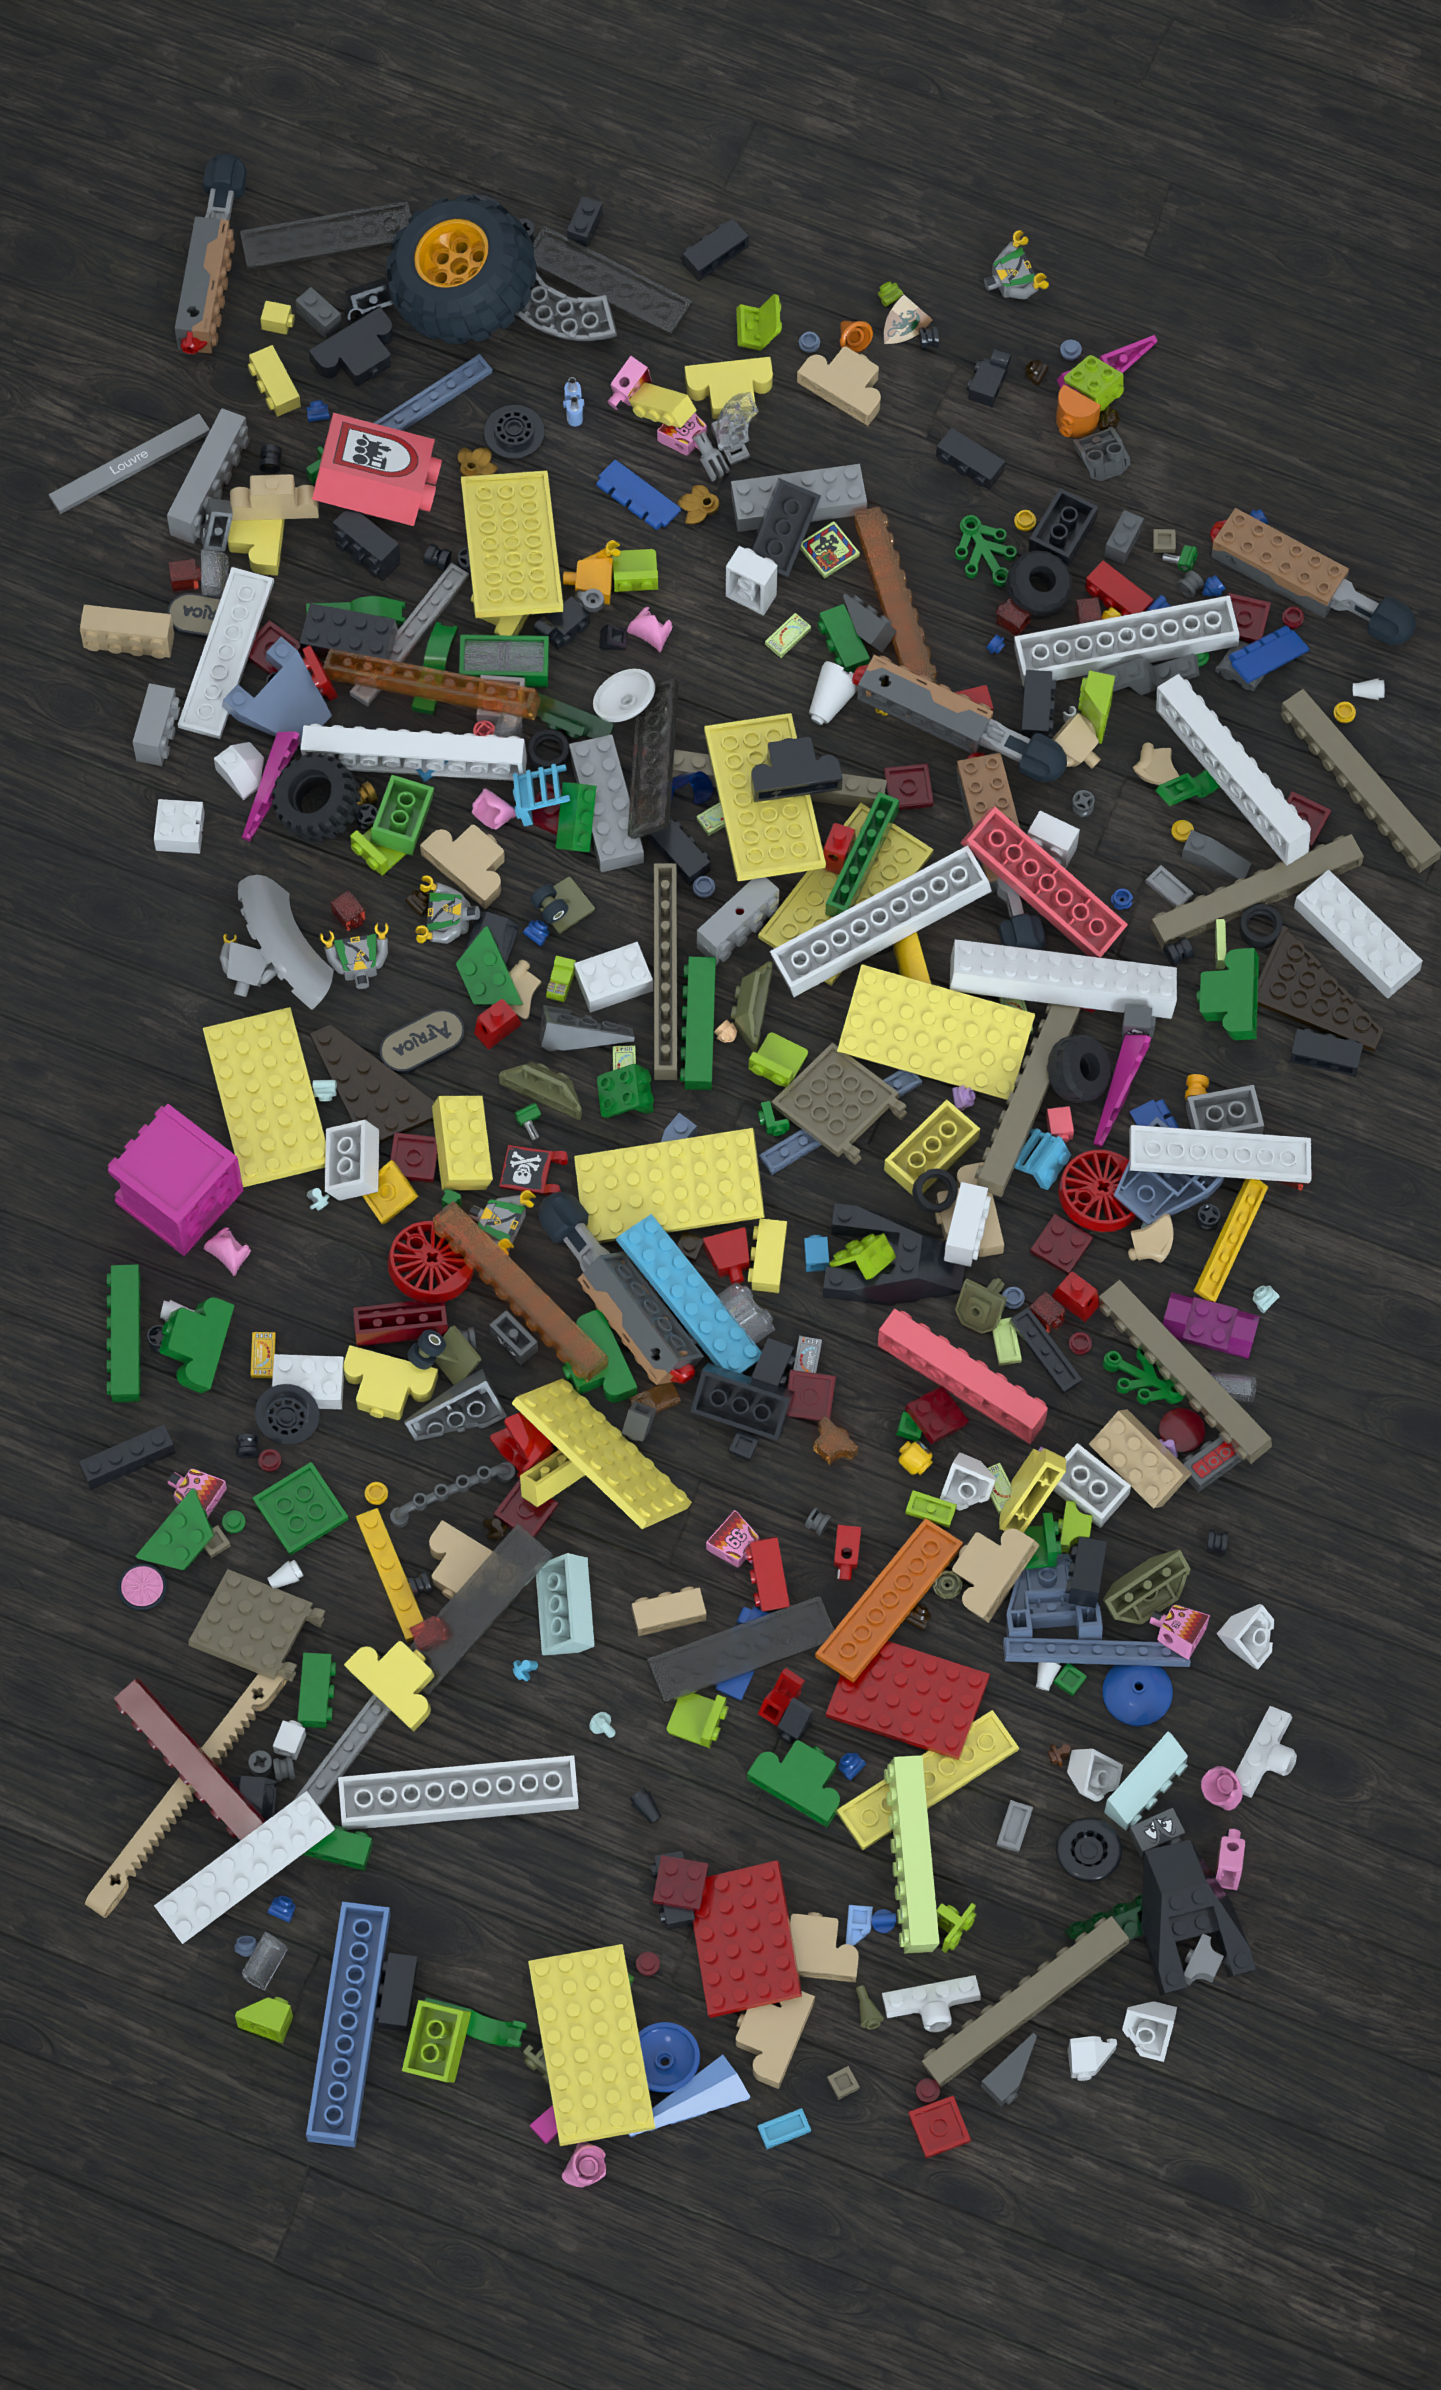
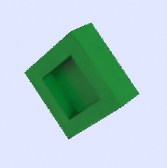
(907, 1428)
(1070, 1679)

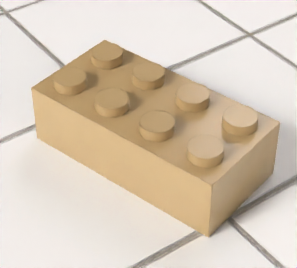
(127, 631)
(1140, 1458)

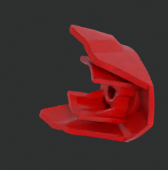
(521, 1443)

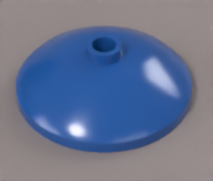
(1135, 1706)
(669, 2043)

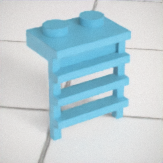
(524, 792)
(1046, 1159)

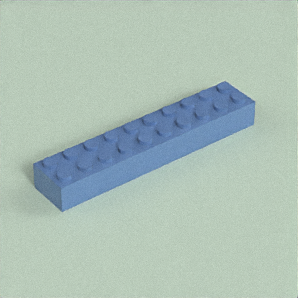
(348, 2024)

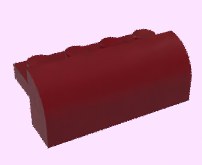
(398, 1322)

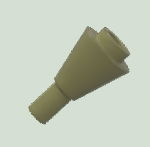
(869, 2014)

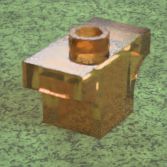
(834, 1442)

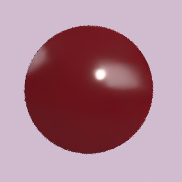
(1183, 1428)

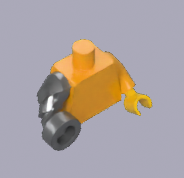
(594, 578)

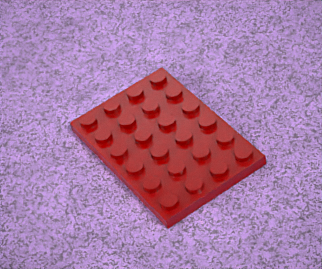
(912, 1699)
(745, 1940)

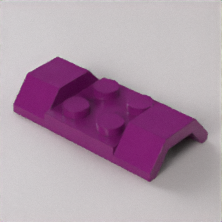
(1210, 1325)

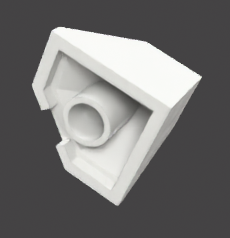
(241, 768)
(967, 1482)
(1249, 1635)
(1093, 1773)
(1150, 2028)
(1088, 2056)

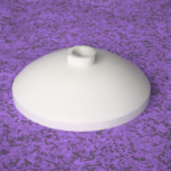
(624, 695)

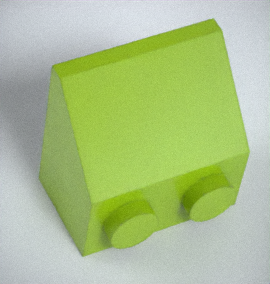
(266, 2018)

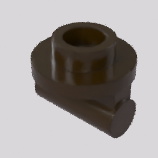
(1036, 371)
(1108, 418)
(419, 901)
(496, 1530)
(919, 1617)

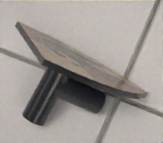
(904, 321)

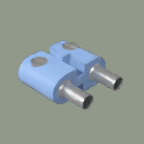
(573, 402)

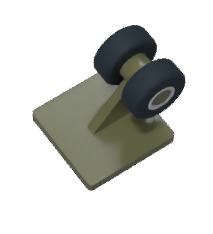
(562, 904)
(449, 1352)

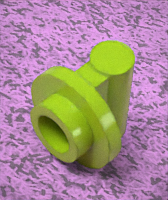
(889, 293)

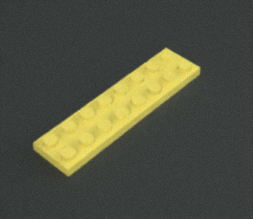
(984, 1748)

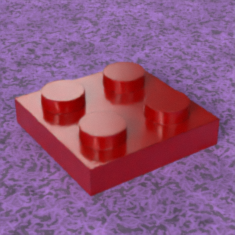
(318, 673)
(939, 2127)

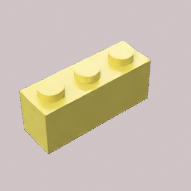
(274, 381)
(662, 405)
(767, 1255)
(549, 1478)

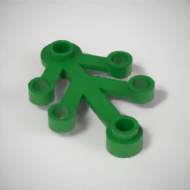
(983, 548)
(1145, 1379)

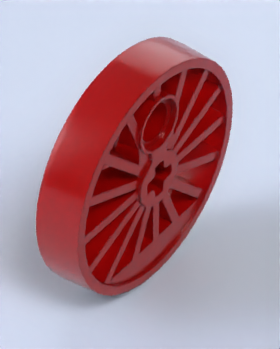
(1095, 1191)
(429, 1263)

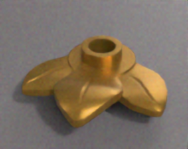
(476, 462)
(696, 504)

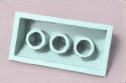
(565, 1605)
(1146, 1782)

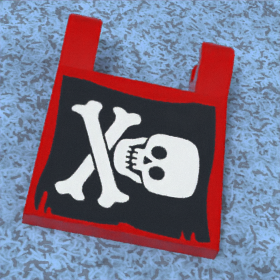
(529, 1169)

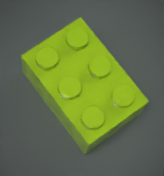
(436, 2041)

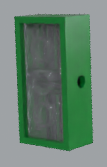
(506, 656)

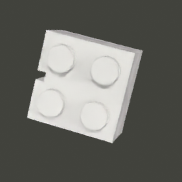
(177, 826)
(1054, 837)

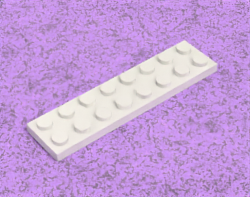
(225, 651)
(1220, 1154)
(244, 1867)

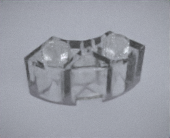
(735, 420)
(746, 1312)

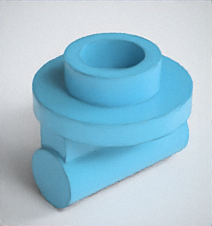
(521, 1669)

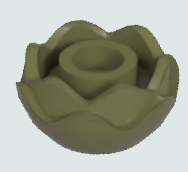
(950, 1578)

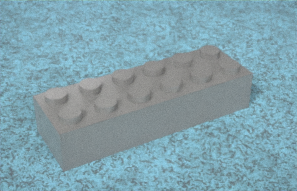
(208, 475)
(839, 487)
(598, 764)

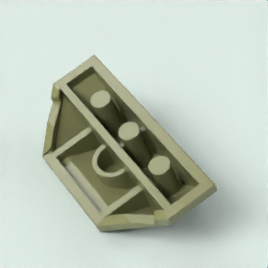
(751, 1004)
(543, 1086)
(1148, 1588)

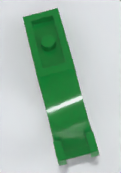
(372, 605)
(435, 658)
(1187, 787)
(489, 2029)

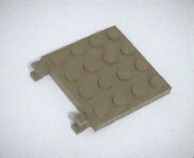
(837, 1101)
(253, 1625)

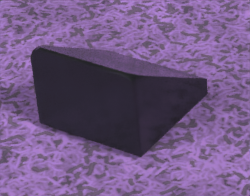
(613, 638)

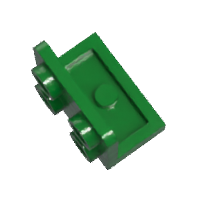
(625, 1090)
(1049, 1548)

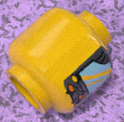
(915, 1457)

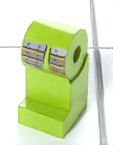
(560, 979)

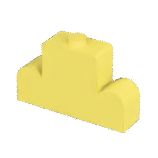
(727, 379)
(260, 540)
(386, 1382)
(1031, 1488)
(395, 1680)

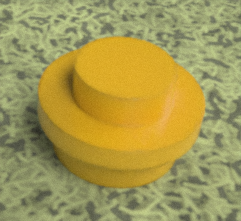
(1025, 520)
(1344, 712)
(1181, 830)
(376, 1493)

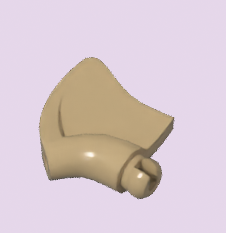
(1155, 765)
(526, 986)
(1153, 1241)

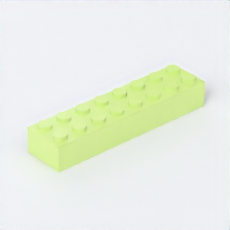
(912, 1854)

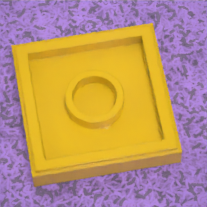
(392, 1195)

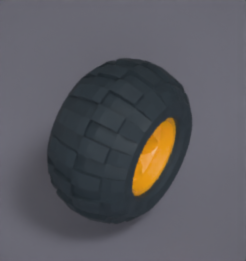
(475, 293)

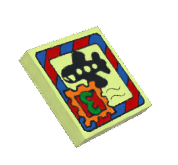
(829, 549)

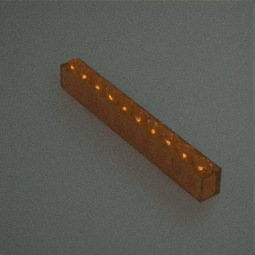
(892, 592)
(432, 684)
(520, 1291)

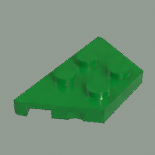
(487, 973)
(180, 1536)

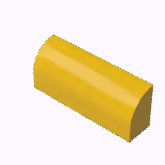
(911, 959)

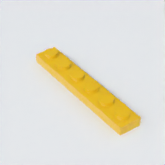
(1230, 1239)
(390, 1571)

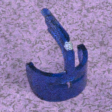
(701, 785)

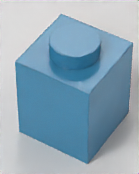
(816, 1253)

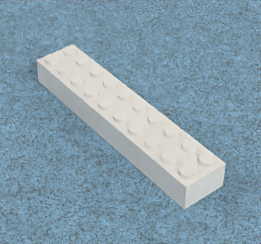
(1117, 640)
(403, 751)
(1233, 769)
(880, 921)
(1062, 978)
(458, 1793)

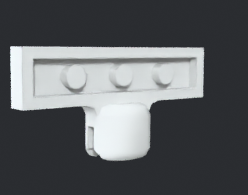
(1266, 1752)
(932, 2001)

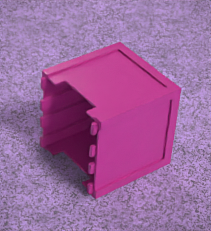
(176, 1179)

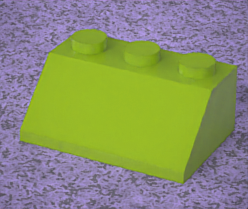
(1096, 700)

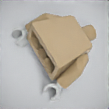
(1077, 739)

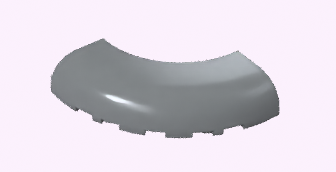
(566, 316)
(282, 943)

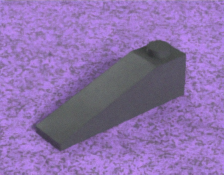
(566, 1032)
(461, 1407)

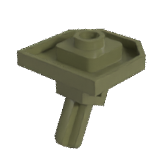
(981, 1306)

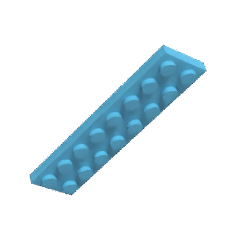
(688, 1295)

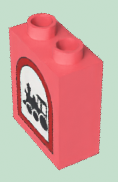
(376, 470)

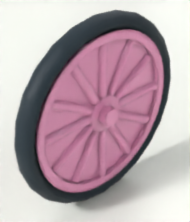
(142, 1586)

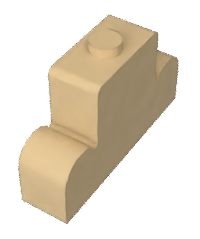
(844, 383)
(273, 499)
(467, 862)
(992, 1238)
(459, 1558)
(992, 1569)
(816, 1949)
(773, 2036)

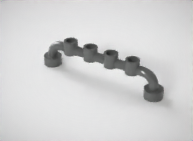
(504, 1472)

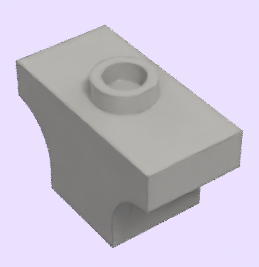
(1202, 1962)

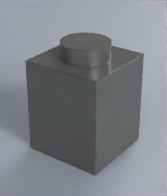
(638, 1421)

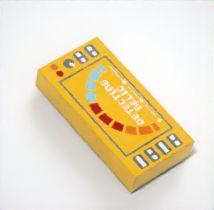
(263, 1354)

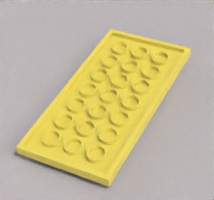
(511, 544)
(762, 835)
(806, 904)
(935, 1032)
(266, 1096)
(676, 1181)
(602, 1453)
(591, 2045)

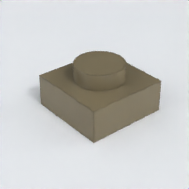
(1164, 541)
(217, 1544)
(843, 2082)

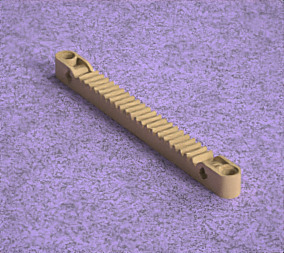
(107, 1896)

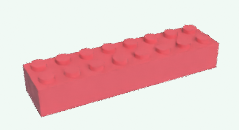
(1044, 883)
(962, 1375)

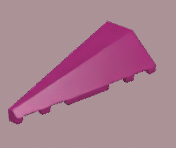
(1121, 358)
(280, 756)
(1130, 1058)

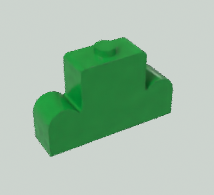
(1232, 994)
(197, 1341)
(616, 1377)
(799, 1780)

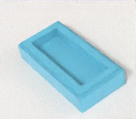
(784, 2128)

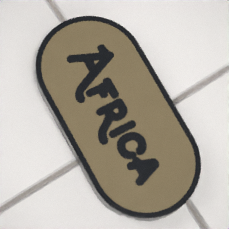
(193, 614)
(422, 1041)

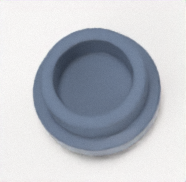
(809, 342)
(1070, 349)
(704, 886)
(1015, 1297)
(245, 1945)

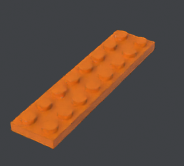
(889, 1600)

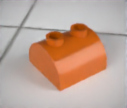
(1076, 414)

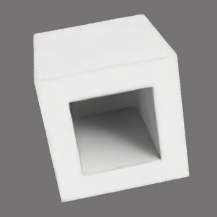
(289, 1739)

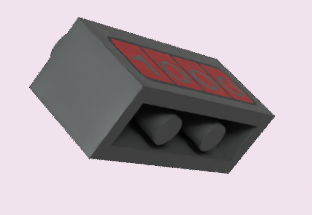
(1210, 1463)

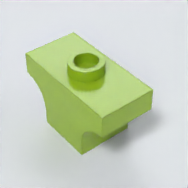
(1073, 1526)

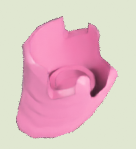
(650, 629)
(492, 810)
(227, 1250)
(1222, 1788)
(585, 2165)

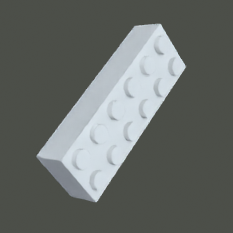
(1358, 934)

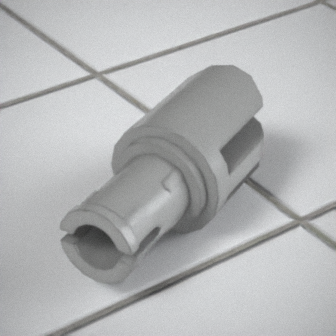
(711, 457)

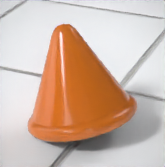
(855, 335)

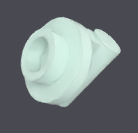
(324, 1089)
(319, 1200)
(1264, 1297)
(601, 1723)

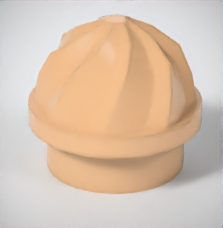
(726, 1032)

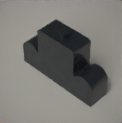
(356, 349)
(794, 771)

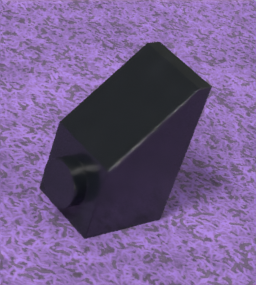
(795, 1722)

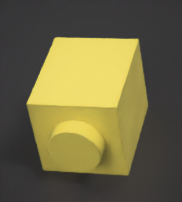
(277, 317)

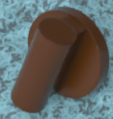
(1055, 1755)

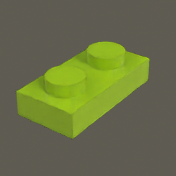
(931, 1508)

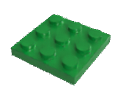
(300, 1508)

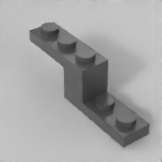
(1146, 678)

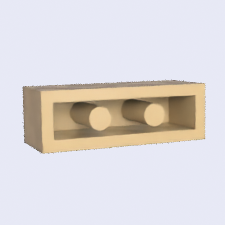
(668, 1611)

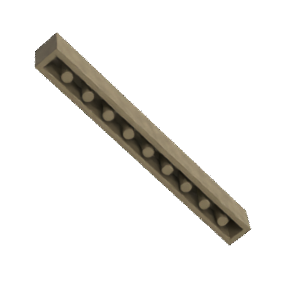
(1361, 781)
(854, 788)
(1261, 888)
(665, 972)
(1025, 1102)
(1185, 1372)
(1025, 2002)

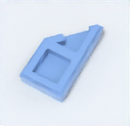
(858, 1923)

